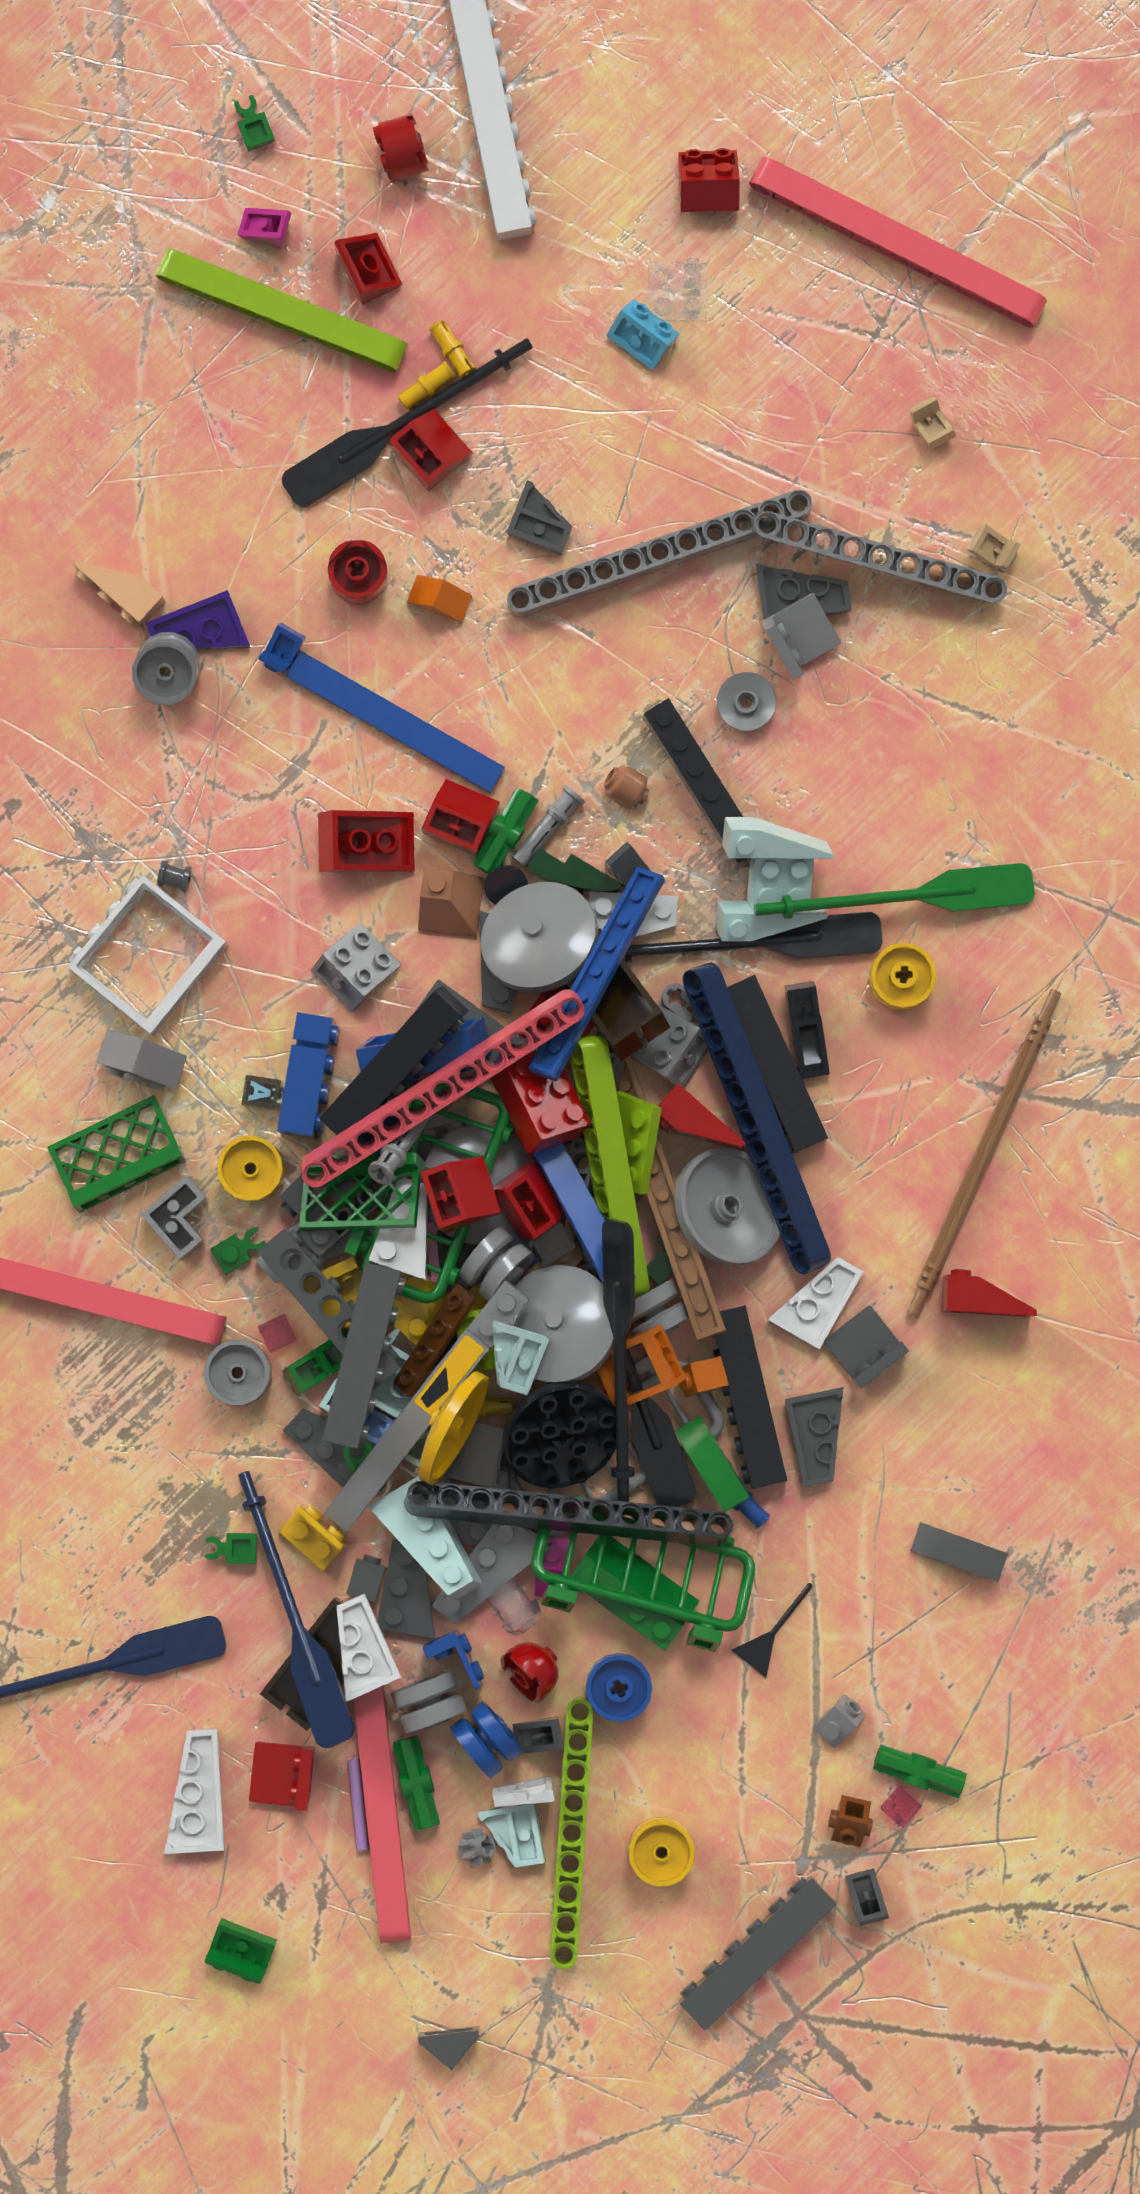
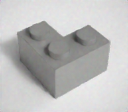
(141, 1060)
(170, 1215)

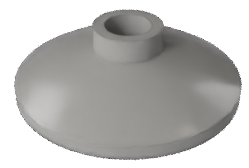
(751, 687)

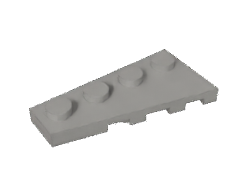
(497, 1559)

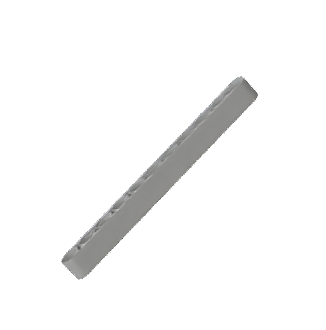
(648, 563)

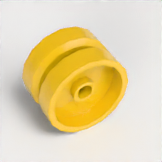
(904, 959)
(268, 1173)
(658, 1833)

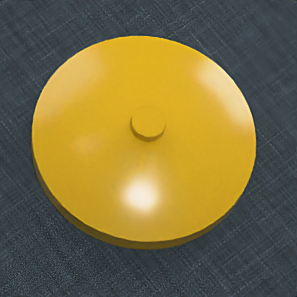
(452, 1427)

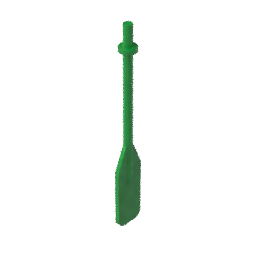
(951, 891)

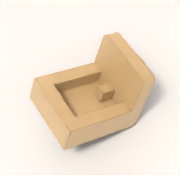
(931, 423)
(993, 548)

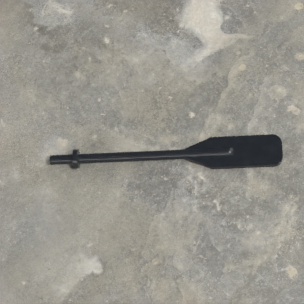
(361, 447)
(825, 938)
(620, 1309)
(654, 1437)

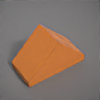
(439, 597)

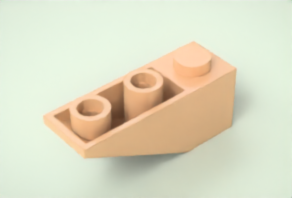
(129, 592)

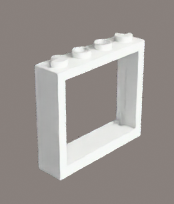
(116, 914)

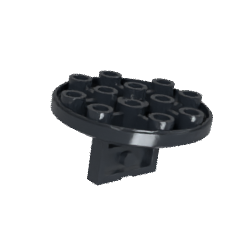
(560, 1434)

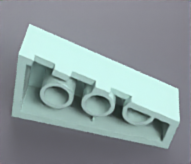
(430, 1542)

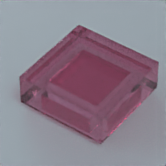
(277, 1333)
(900, 1806)

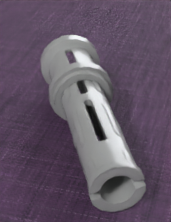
(556, 815)
(394, 1154)

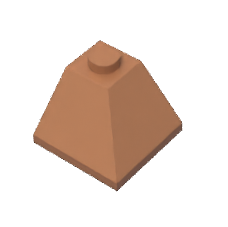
(450, 902)

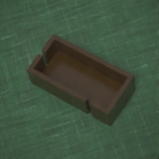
(627, 1013)
(282, 1687)

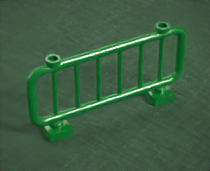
(361, 1242)
(707, 1630)

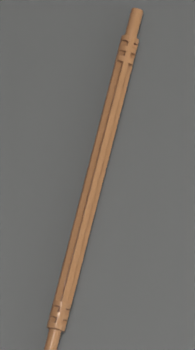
(983, 1153)

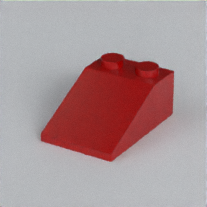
(366, 841)
(691, 1119)
(977, 1296)

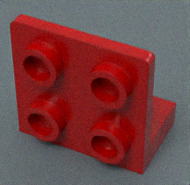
(282, 1774)

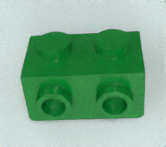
(240, 1951)

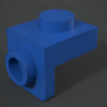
(282, 649)

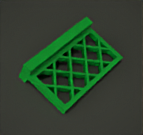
(411, 1168)
(126, 1177)

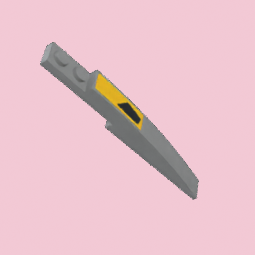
(415, 1417)

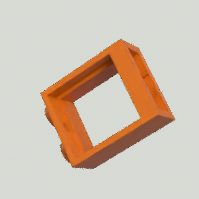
(662, 1358)

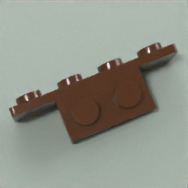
(435, 1341)

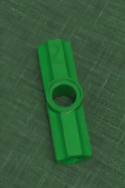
(505, 831)
(919, 1771)
(416, 1783)

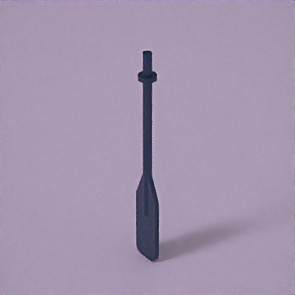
(143, 1654)
(310, 1661)

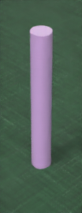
(358, 1804)

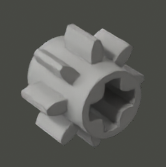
(476, 1847)

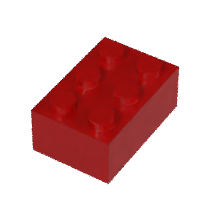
(540, 1108)

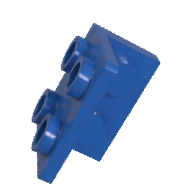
(443, 1646)

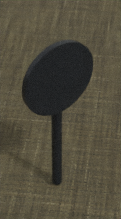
(503, 881)

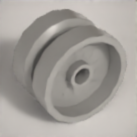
(154, 680)
(495, 1262)
(654, 1310)
(255, 1367)
(429, 1704)

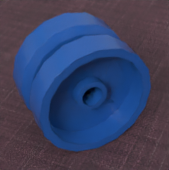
(624, 1704)
(490, 1736)

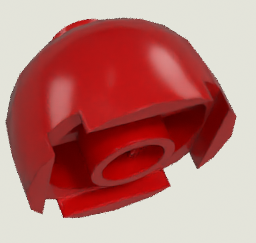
(532, 1669)

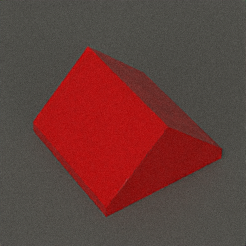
(367, 266)

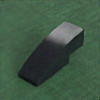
(807, 1029)

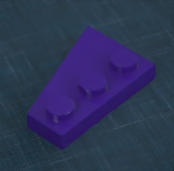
(204, 623)

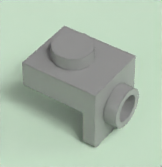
(839, 1720)

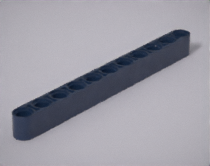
(756, 1118)

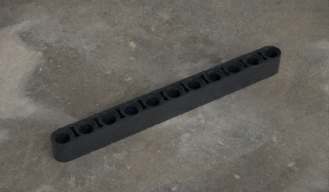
(581, 1506)

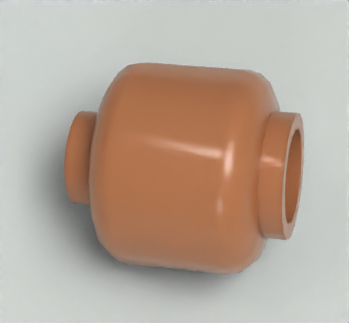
(626, 786)

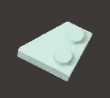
(517, 1356)
(517, 1833)

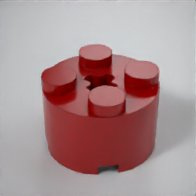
(402, 147)
(356, 555)

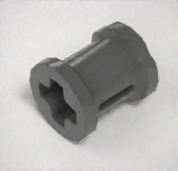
(174, 876)

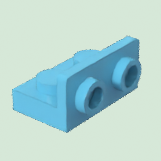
(642, 334)

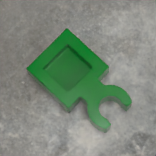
(254, 127)
(233, 1251)
(238, 1548)

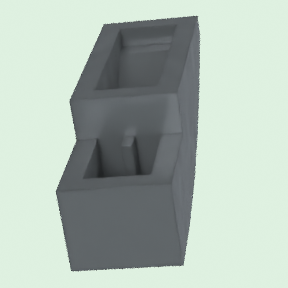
(959, 1551)

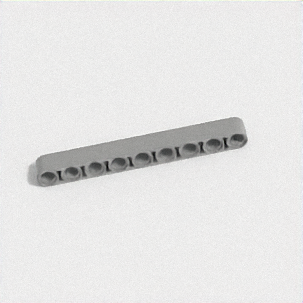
(893, 557)

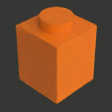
(703, 1377)

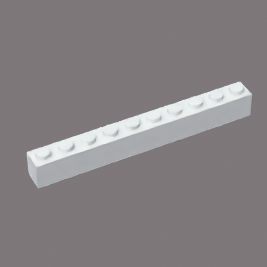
(491, 118)

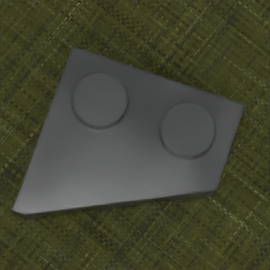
(539, 522)

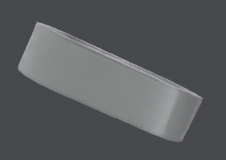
(676, 1007)

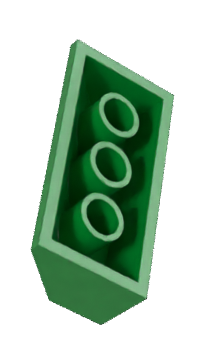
(653, 1626)

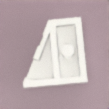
(525, 1792)

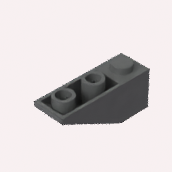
(322, 1240)

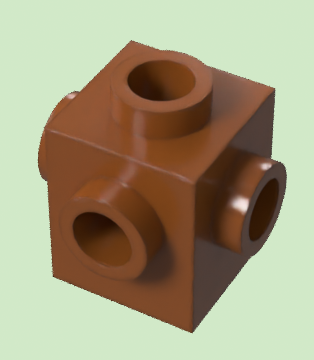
(850, 1821)

